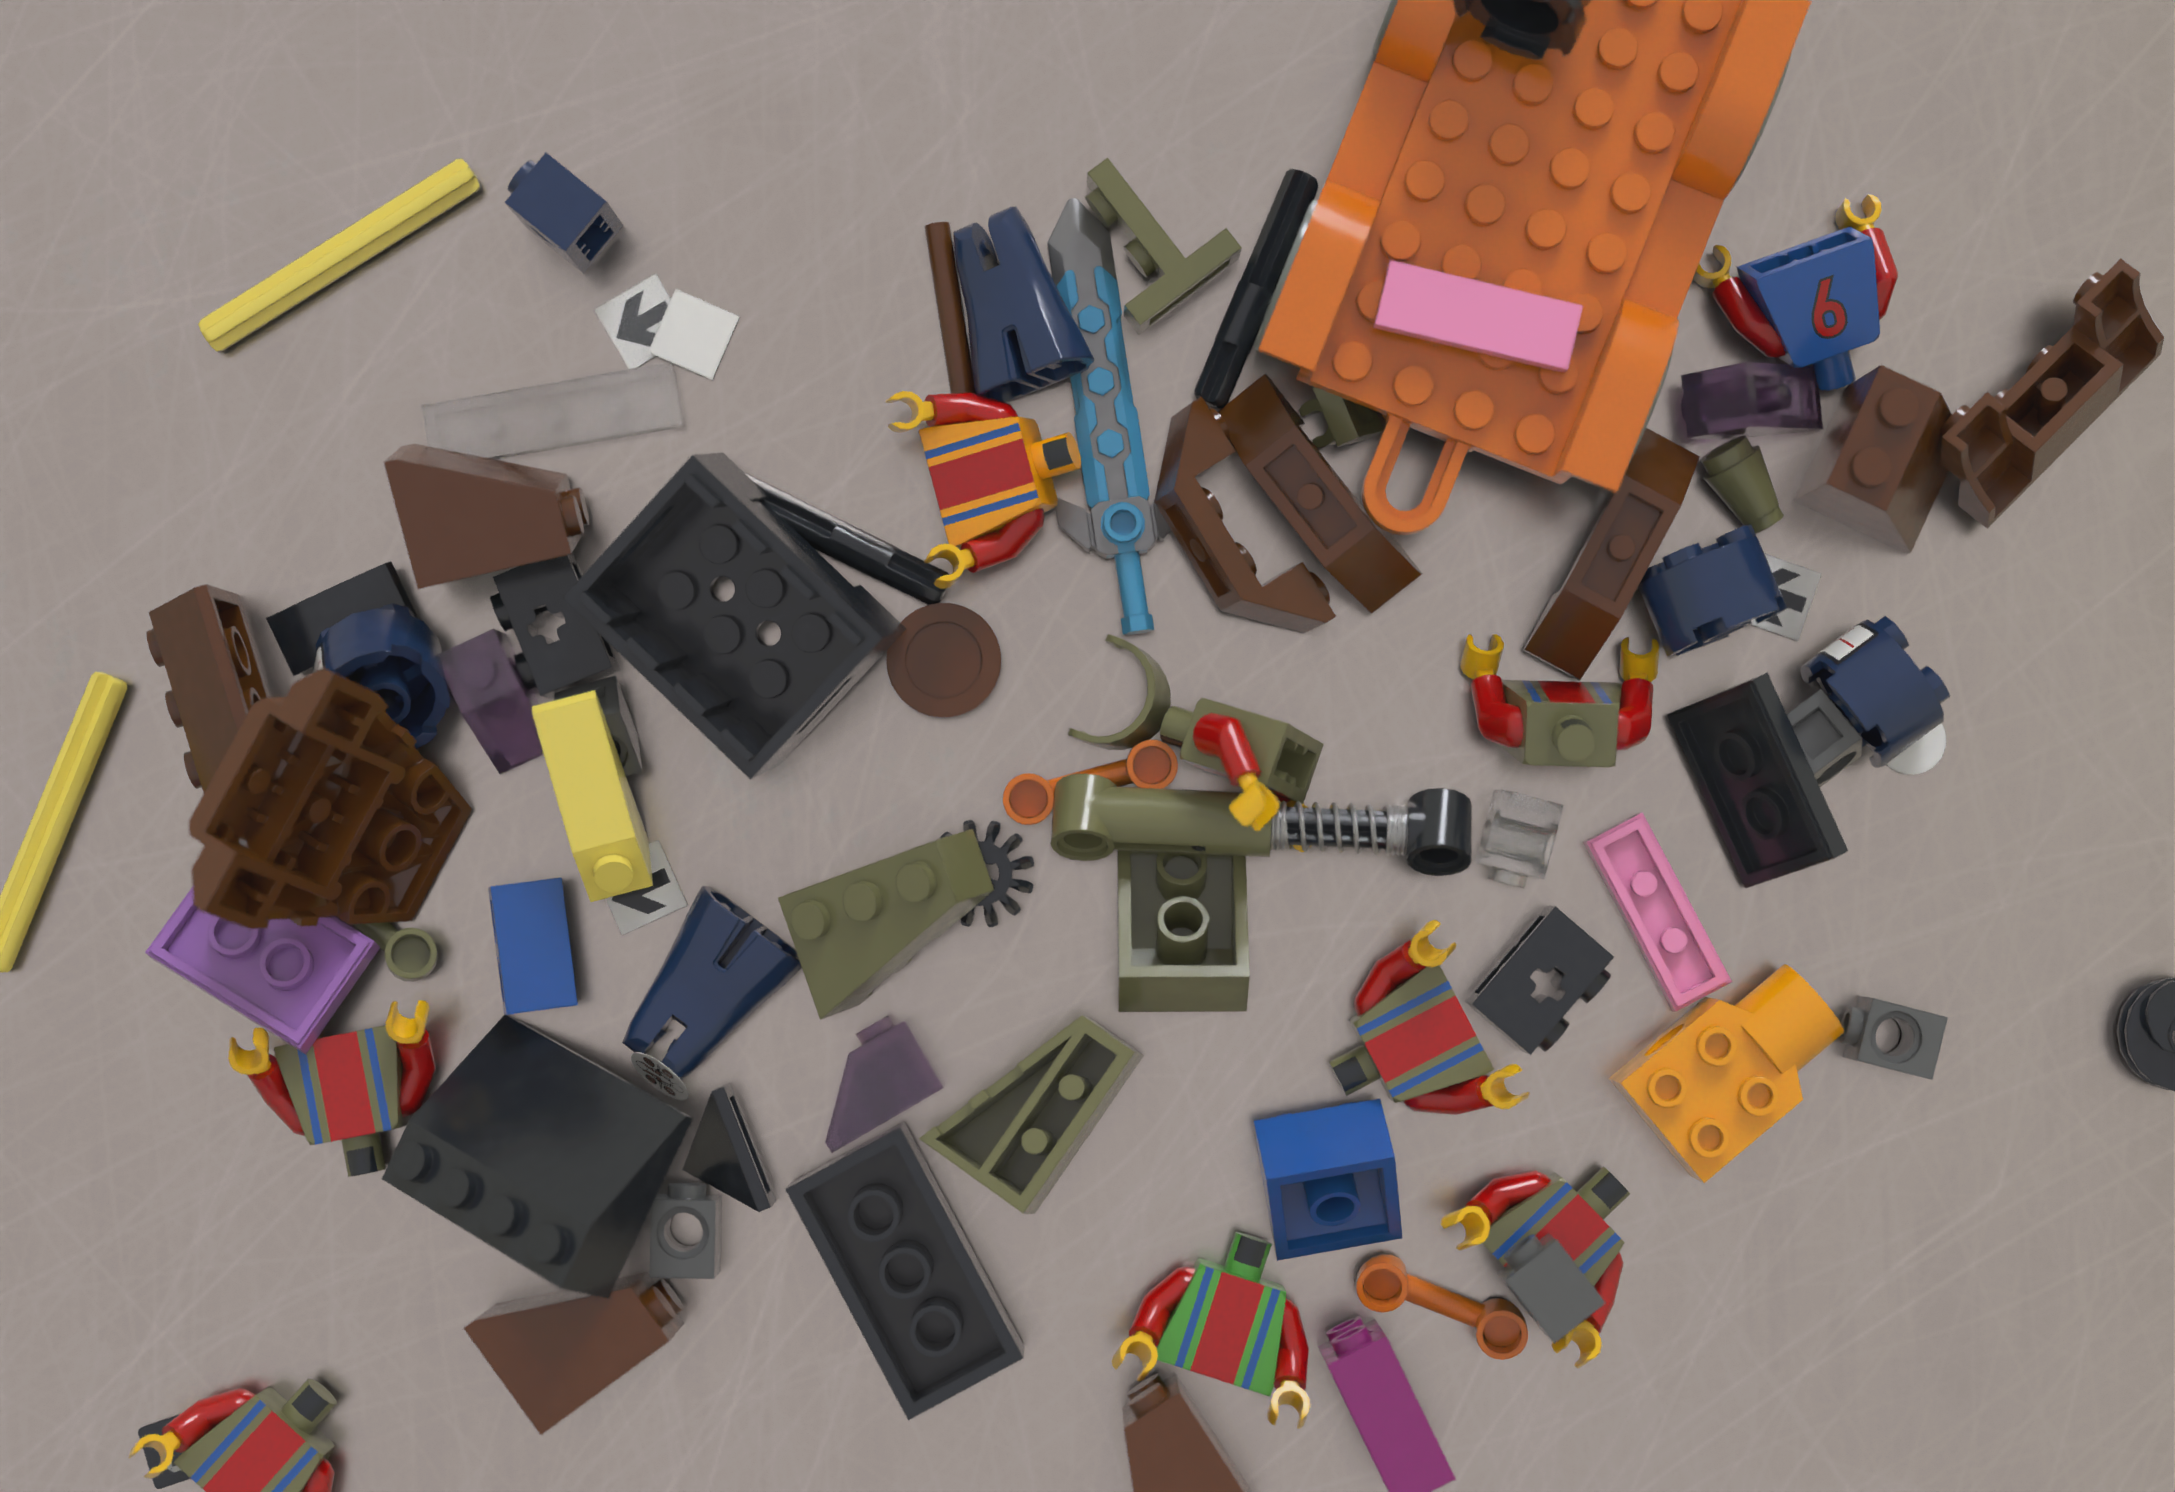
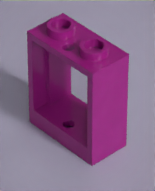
(1385, 1408)

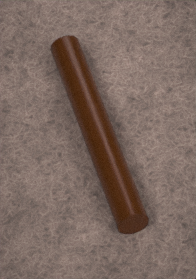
(949, 307)

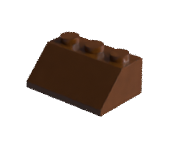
(210, 670)

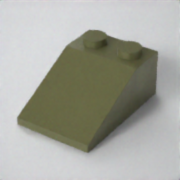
(1182, 932)

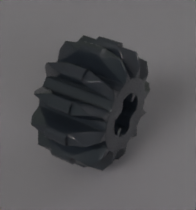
(995, 855)

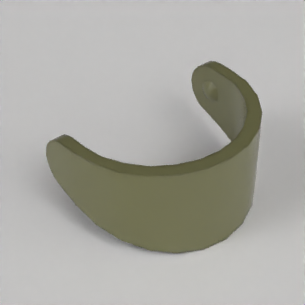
(1152, 714)

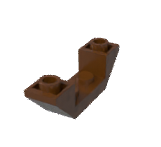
(1314, 497)
(1614, 556)
(1289, 600)

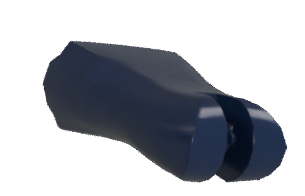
(1014, 311)
(710, 981)

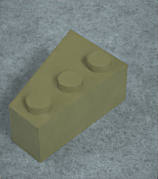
(877, 917)
(1038, 1114)

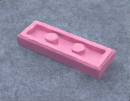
(1478, 316)
(1657, 912)

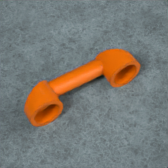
(1148, 765)
(1498, 1323)

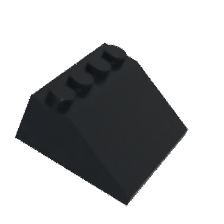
(541, 1156)

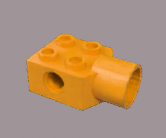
(1728, 1070)

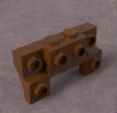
(2021, 431)

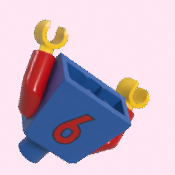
(1812, 297)

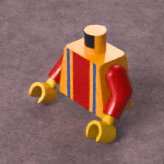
(986, 475)

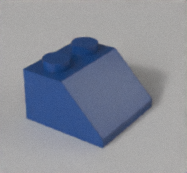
(1329, 1179)

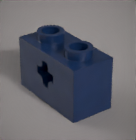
(562, 211)

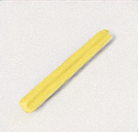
(339, 255)
(56, 811)

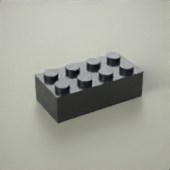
(906, 1270)

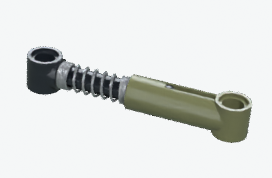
(1098, 818)

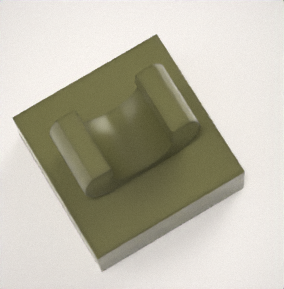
(1345, 419)

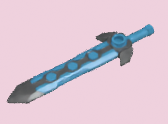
(1105, 419)

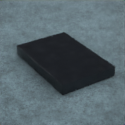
(1757, 781)

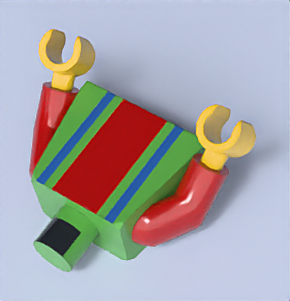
(1226, 1327)

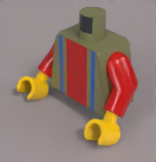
(1562, 719)
(1251, 751)
(1420, 1037)
(346, 1083)
(1543, 1204)
(250, 1441)

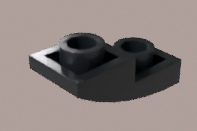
(302, 623)

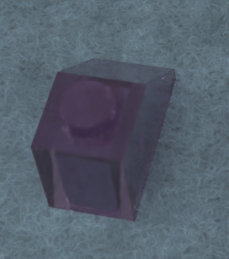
(1750, 401)
(494, 699)
(881, 1080)

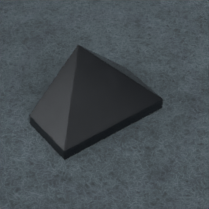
(726, 1153)

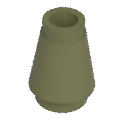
(1743, 482)

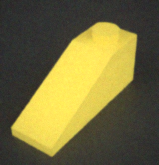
(593, 796)

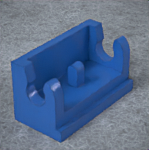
(532, 946)

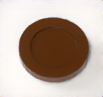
(944, 660)

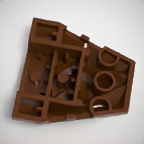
(322, 813)

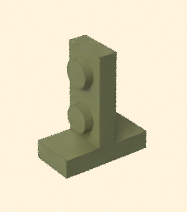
(1153, 249)

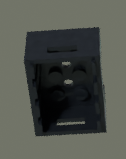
(705, 654)

